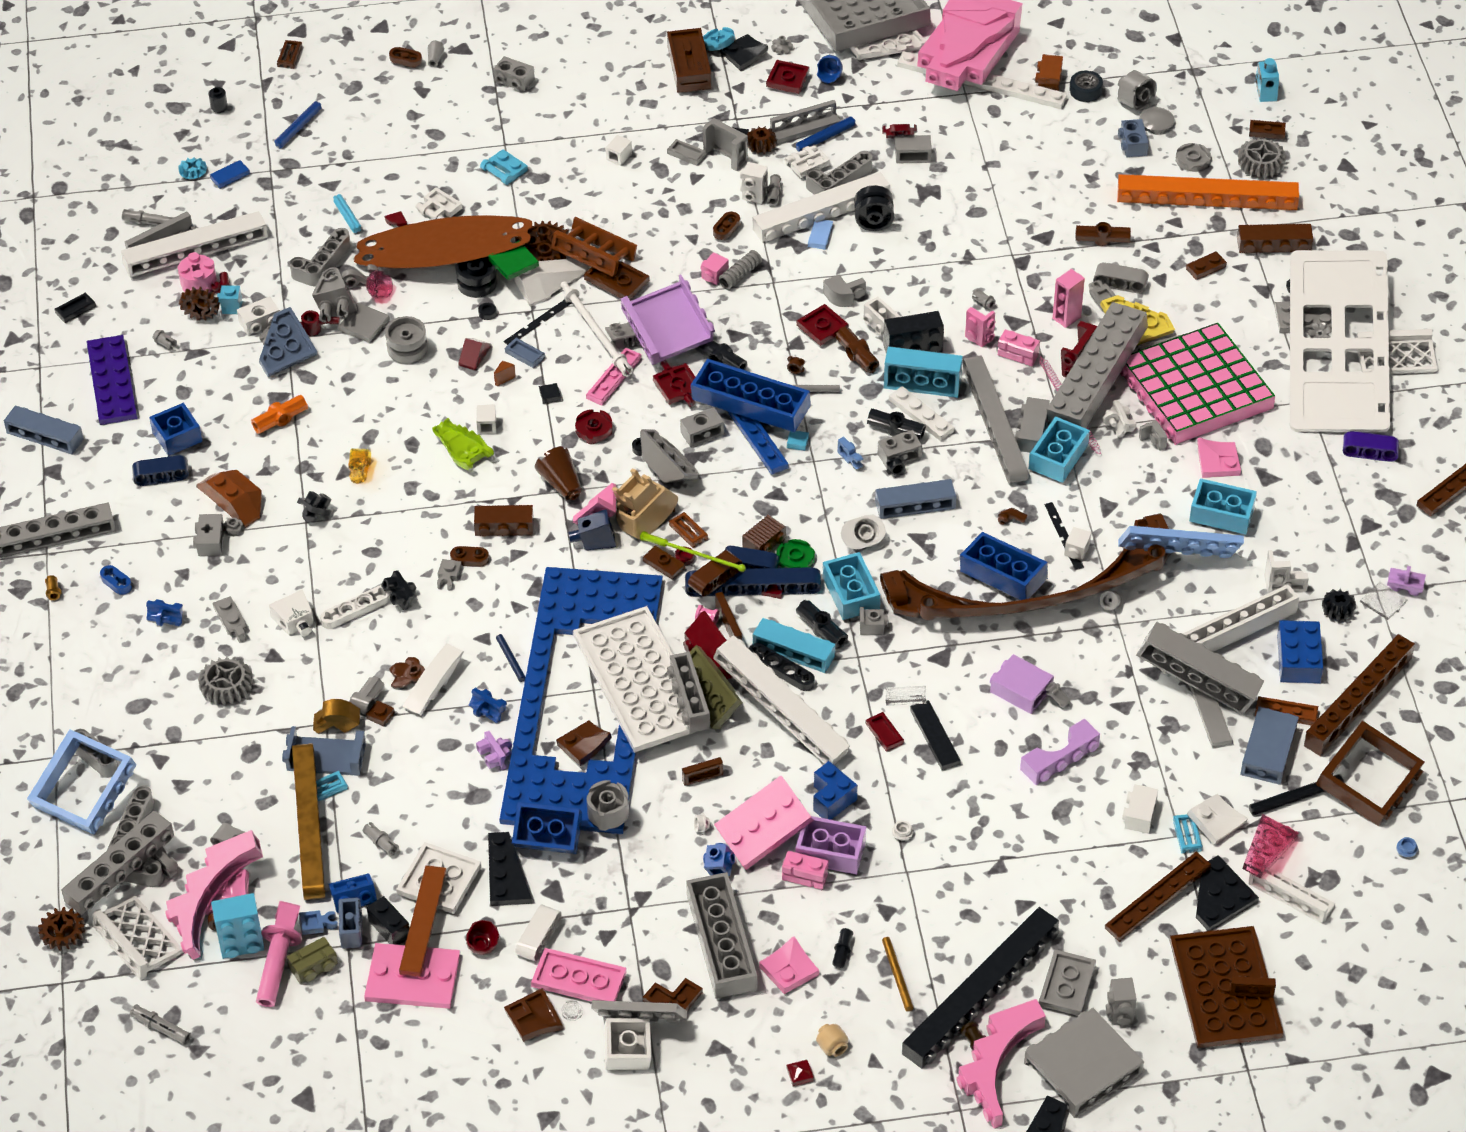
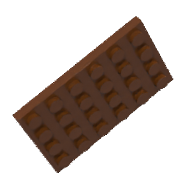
(1205, 971)

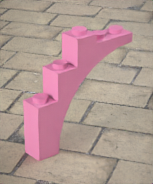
(202, 886)
(1004, 1032)

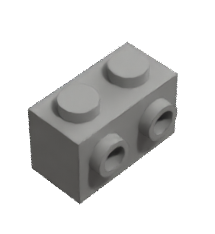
(903, 444)
(1121, 1001)

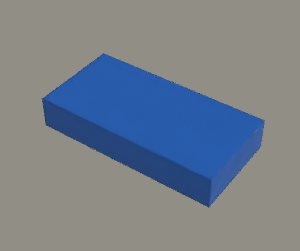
(230, 174)

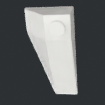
(546, 279)

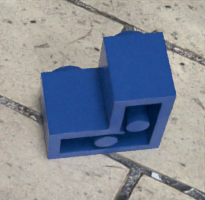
(834, 793)

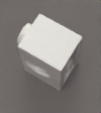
(257, 315)

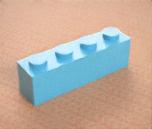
(795, 645)

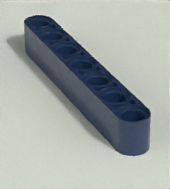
(753, 581)

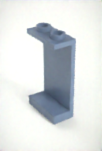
(1269, 745)
(330, 754)

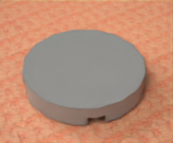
(1193, 157)

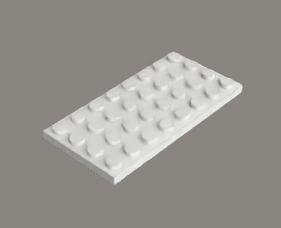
(631, 669)

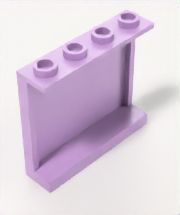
(668, 321)

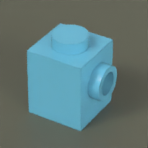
(230, 299)

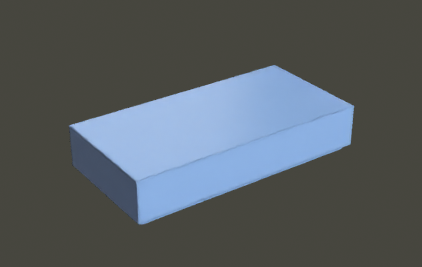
(820, 234)

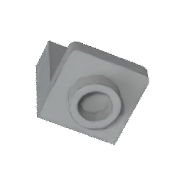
(1155, 433)

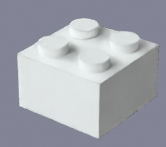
(627, 1044)

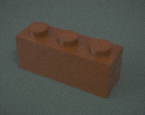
(503, 520)

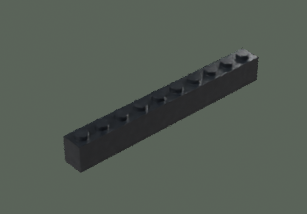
(980, 988)

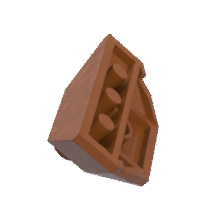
(234, 495)

